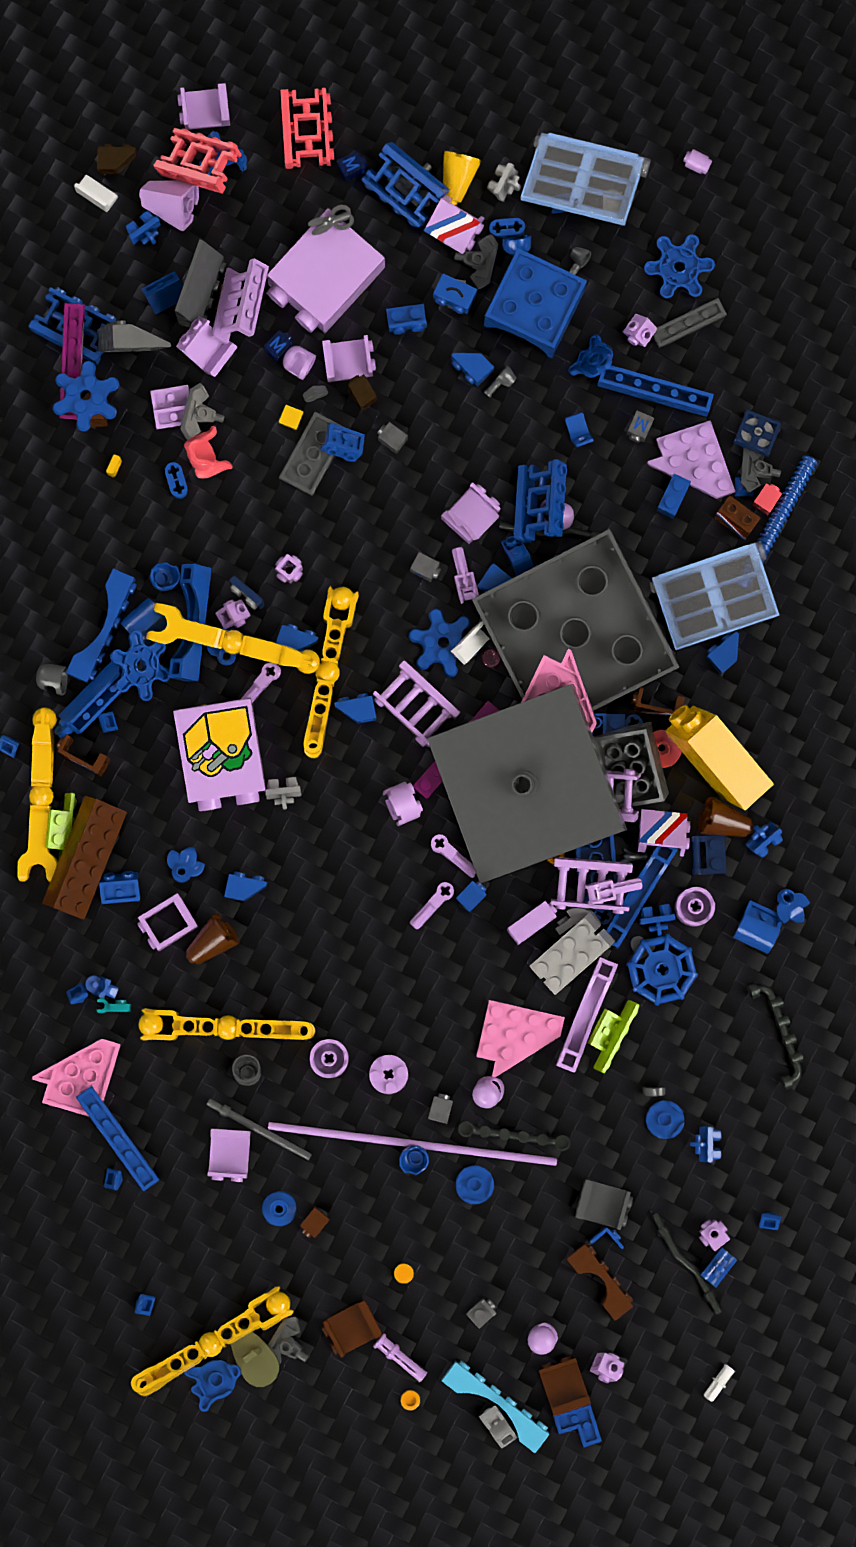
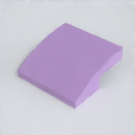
(169, 405)
(473, 514)

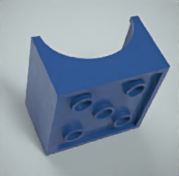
(535, 301)

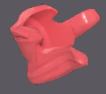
(202, 455)

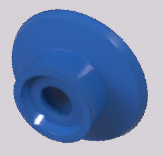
(269, 1208)

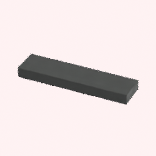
(689, 322)

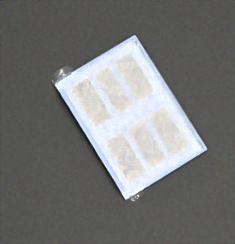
(583, 177)
(715, 595)

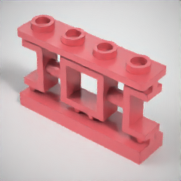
(291, 128)
(196, 174)

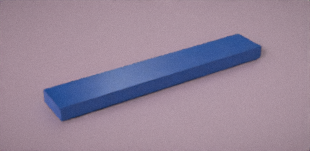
(117, 1138)

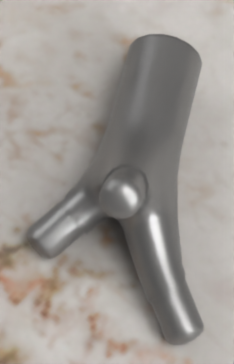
(630, 856)

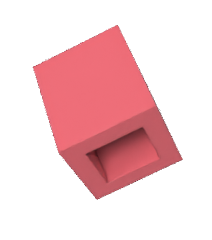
(767, 498)

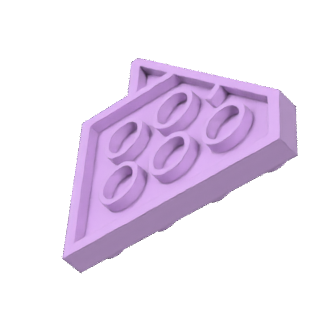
(696, 457)

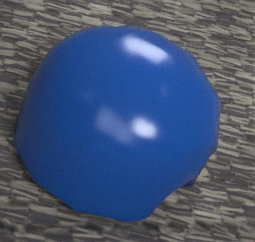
(511, 244)
(164, 576)
(413, 1159)

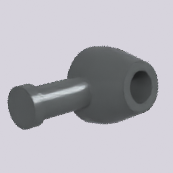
(580, 257)
(505, 378)

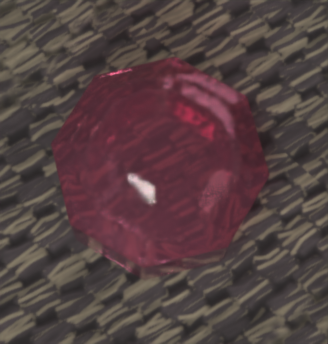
(491, 658)

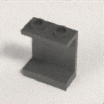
(603, 1204)

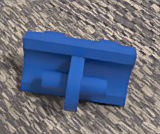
(150, 224)
(762, 837)
(665, 915)
(100, 986)
(704, 1144)
(718, 1267)

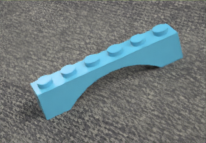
(463, 1381)

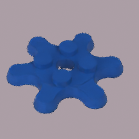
(679, 254)
(86, 408)
(429, 640)
(151, 667)

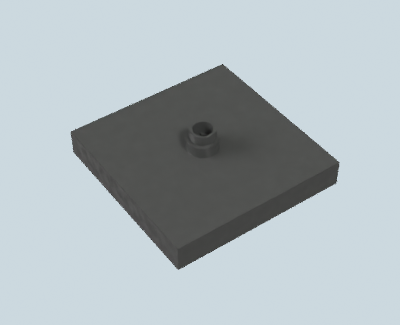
(580, 604)
(527, 783)

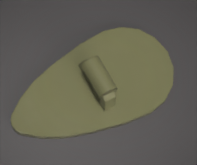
(255, 1359)

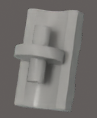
(507, 182)
(274, 792)

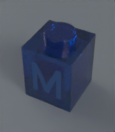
(352, 165)
(278, 345)

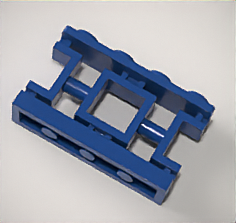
(415, 174)
(56, 338)
(527, 500)

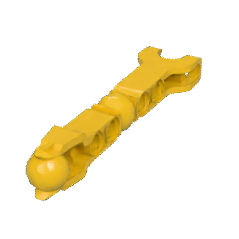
(231, 641)
(328, 671)
(40, 796)
(225, 1027)
(211, 1343)

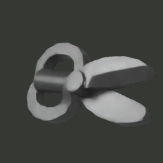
(327, 222)

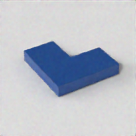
(580, 1419)

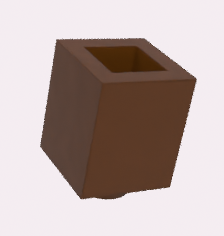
(314, 1223)

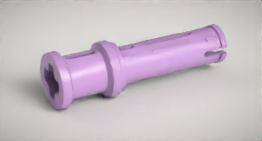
(392, 1352)

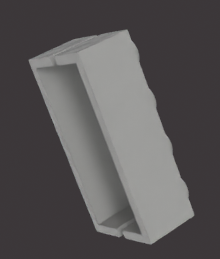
(572, 954)

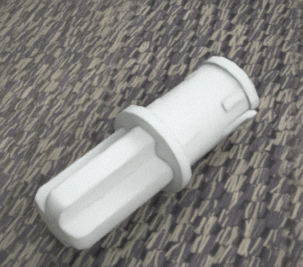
(718, 1382)

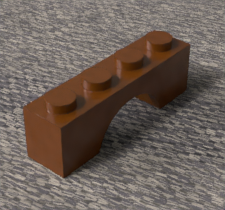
(615, 1301)

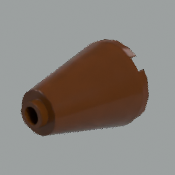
(723, 820)
(212, 940)

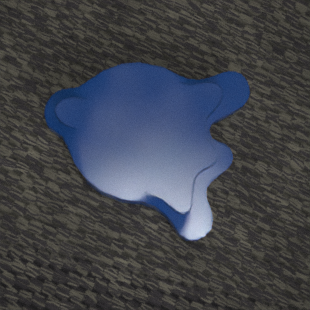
(594, 359)
(213, 1381)

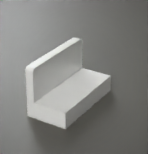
(96, 193)
(470, 644)

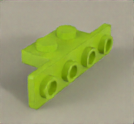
(60, 824)
(610, 1032)

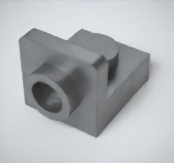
(482, 1312)

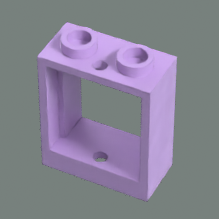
(532, 922)
(143, 925)

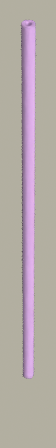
(406, 1142)

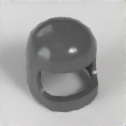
(52, 675)
(246, 1070)

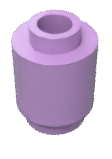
(697, 161)

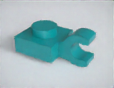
(119, 1006)

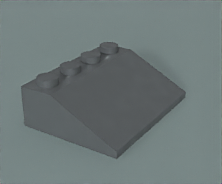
(200, 284)
(124, 337)
(634, 749)

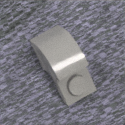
(576, 915)
(498, 1426)

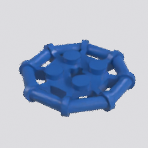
(653, 963)

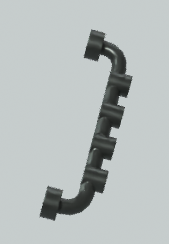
(782, 1022)
(561, 1142)

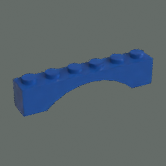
(195, 586)
(85, 662)
(635, 899)

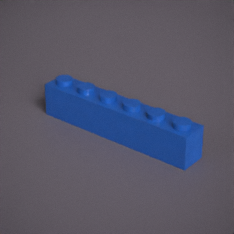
(656, 390)

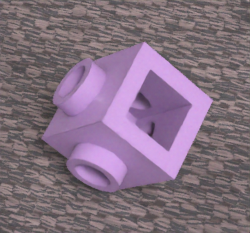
(639, 330)
(289, 562)
(233, 614)
(720, 1237)
(607, 1367)

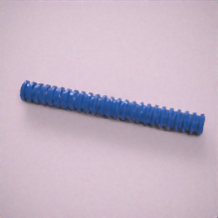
(787, 502)

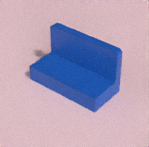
(163, 292)

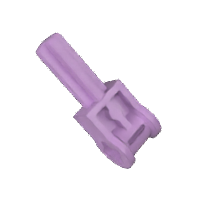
(464, 580)
(262, 681)
(453, 855)
(608, 890)
(432, 905)

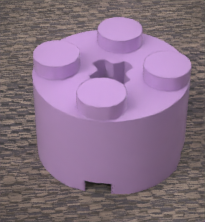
(402, 803)
(704, 902)
(329, 1069)
(388, 1085)

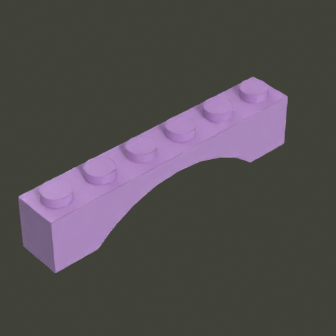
(586, 1014)

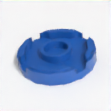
(665, 1119)
(474, 1184)

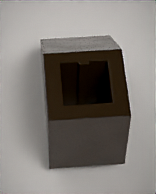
(114, 159)
(361, 391)

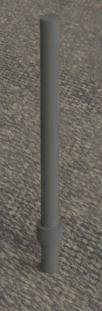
(226, 1111)

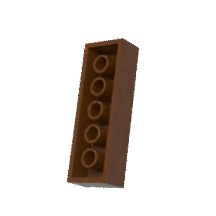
(84, 857)

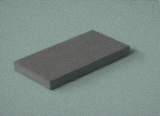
(307, 460)

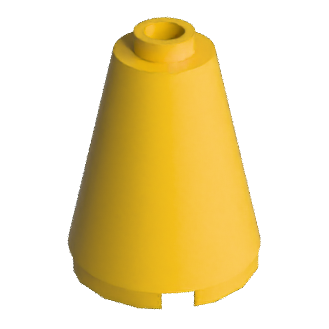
(458, 174)

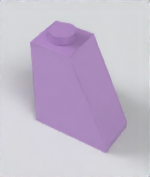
(170, 201)

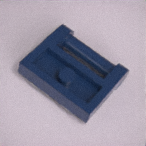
(713, 852)

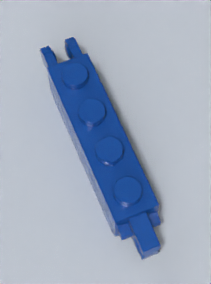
(90, 702)

